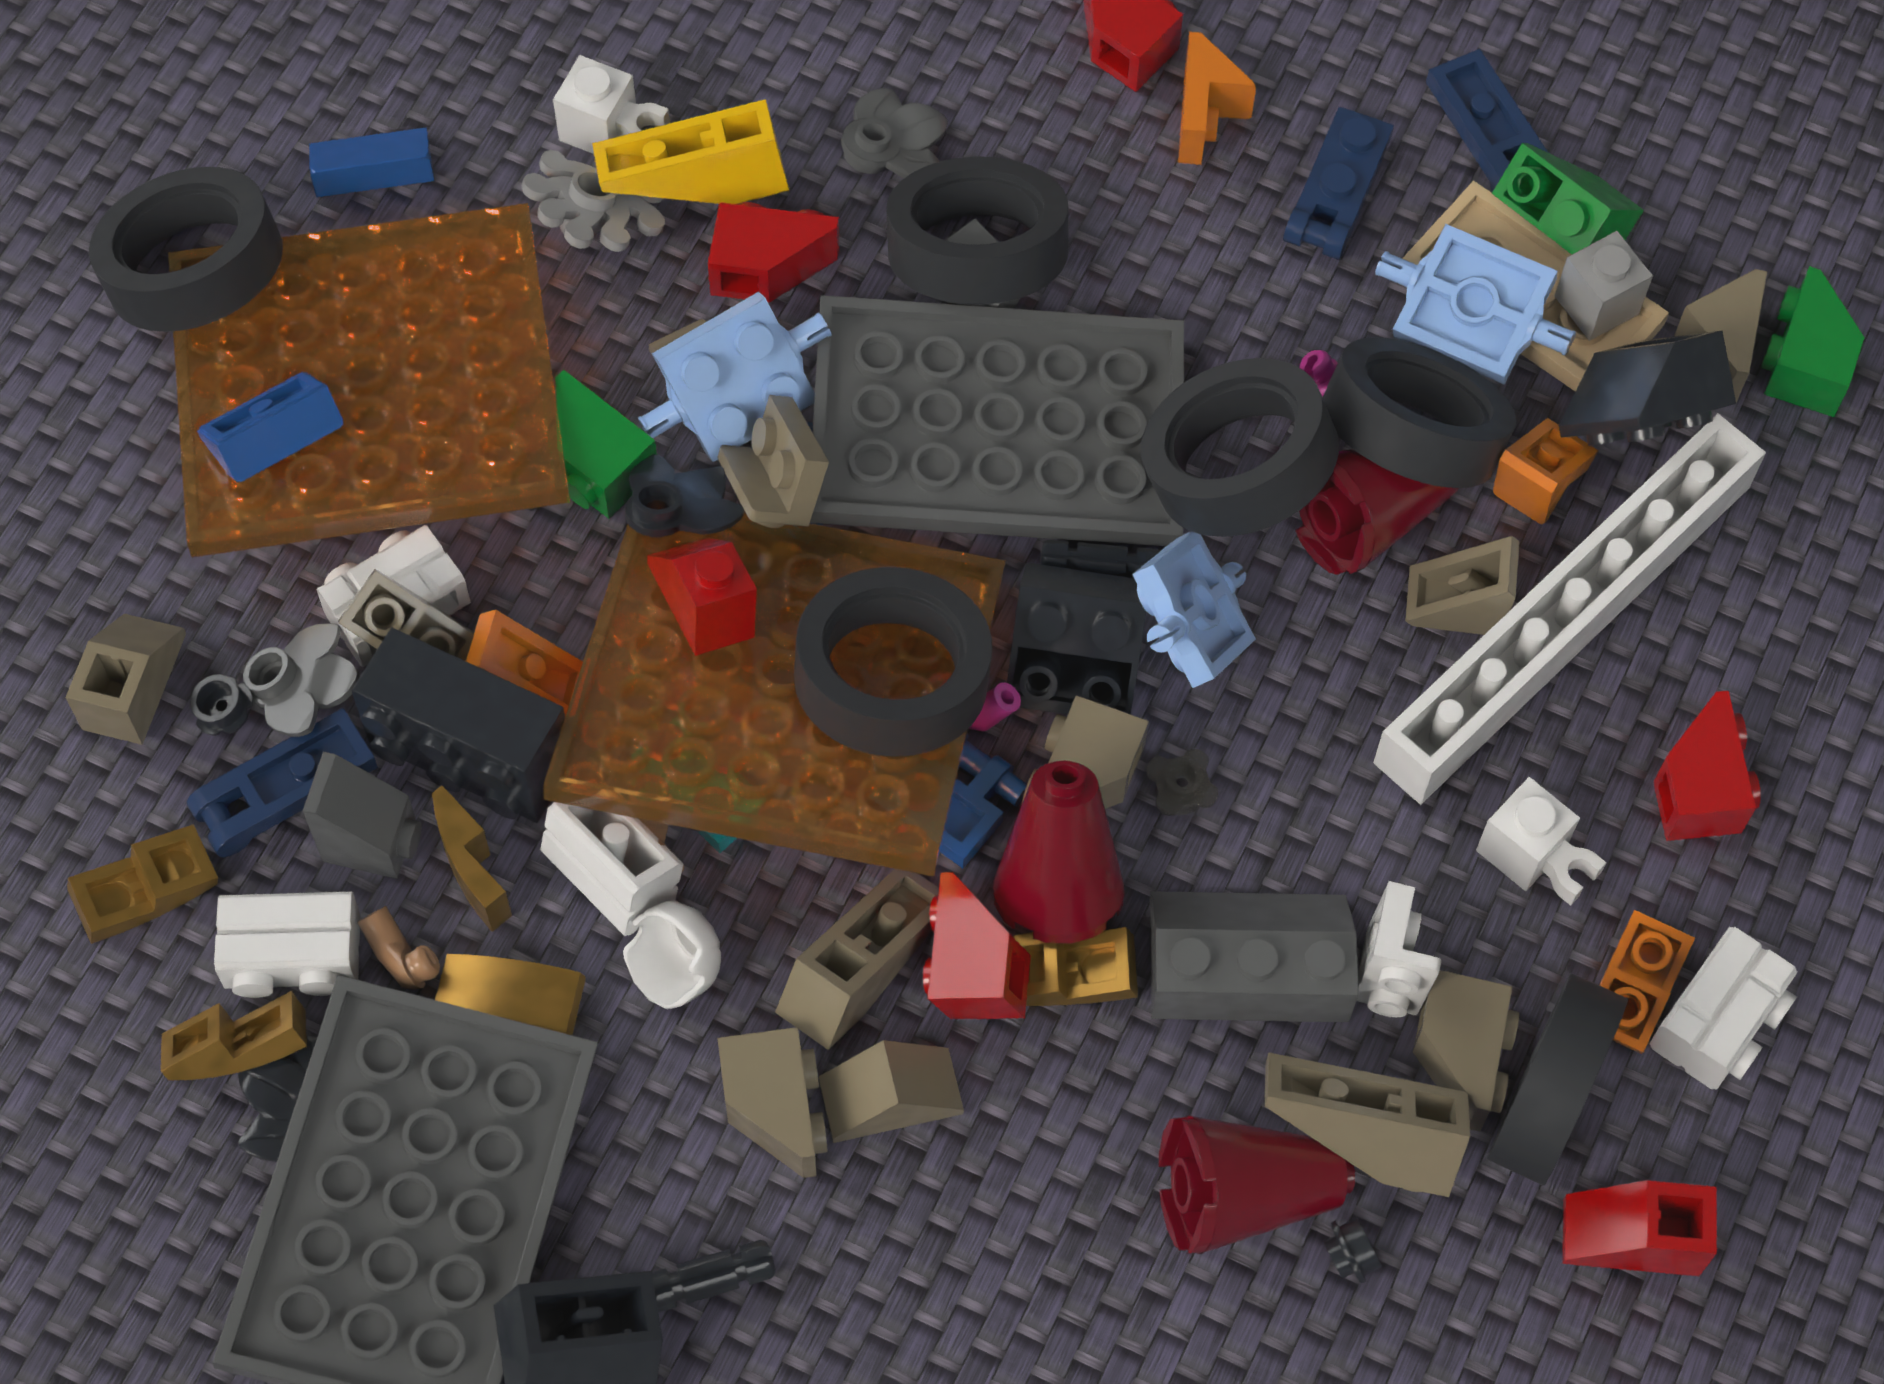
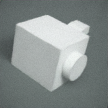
(601, 105)
(1533, 838)

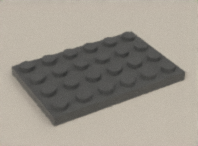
(992, 419)
(405, 1194)

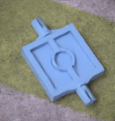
(1475, 303)
(728, 369)
(1194, 608)

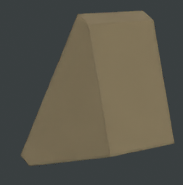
(1735, 311)
(1465, 588)
(889, 1089)

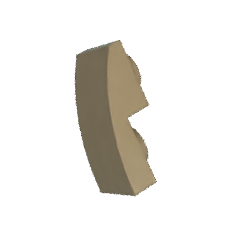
(388, 604)

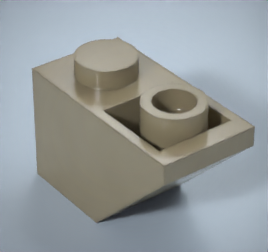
(124, 677)
(1101, 740)
(1462, 1039)
(767, 1095)

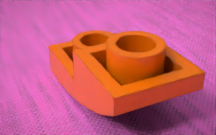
(1644, 972)

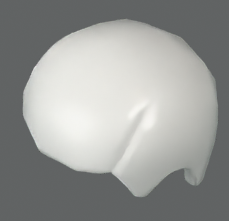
(673, 954)

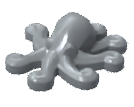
(583, 207)

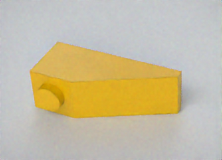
(700, 159)

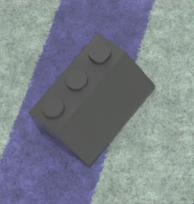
(1252, 957)

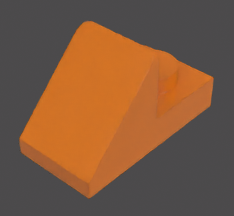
(1210, 90)
(1540, 468)
(523, 658)

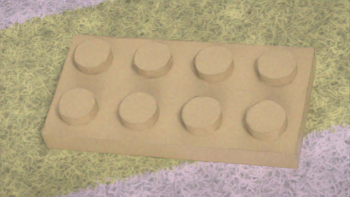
(1492, 220)

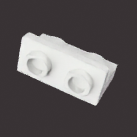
(1390, 973)

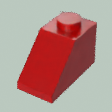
(707, 592)

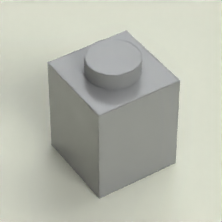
(1603, 285)

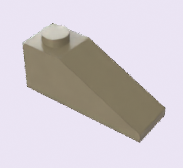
(857, 958)
(1382, 1124)

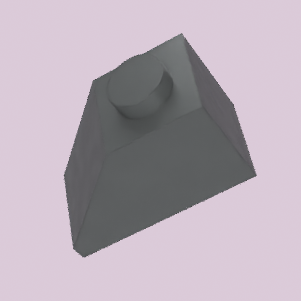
(360, 819)

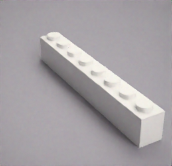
(1567, 609)

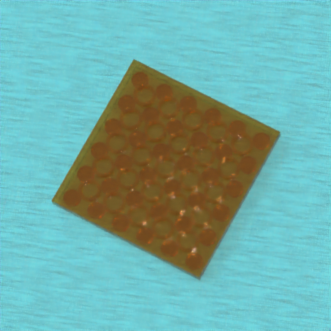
(430, 357)
(722, 732)

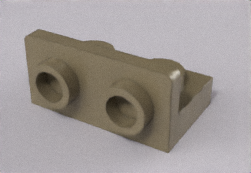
(781, 471)

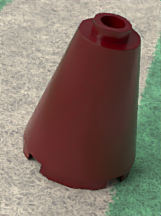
(1363, 513)
(1060, 859)
(1244, 1181)

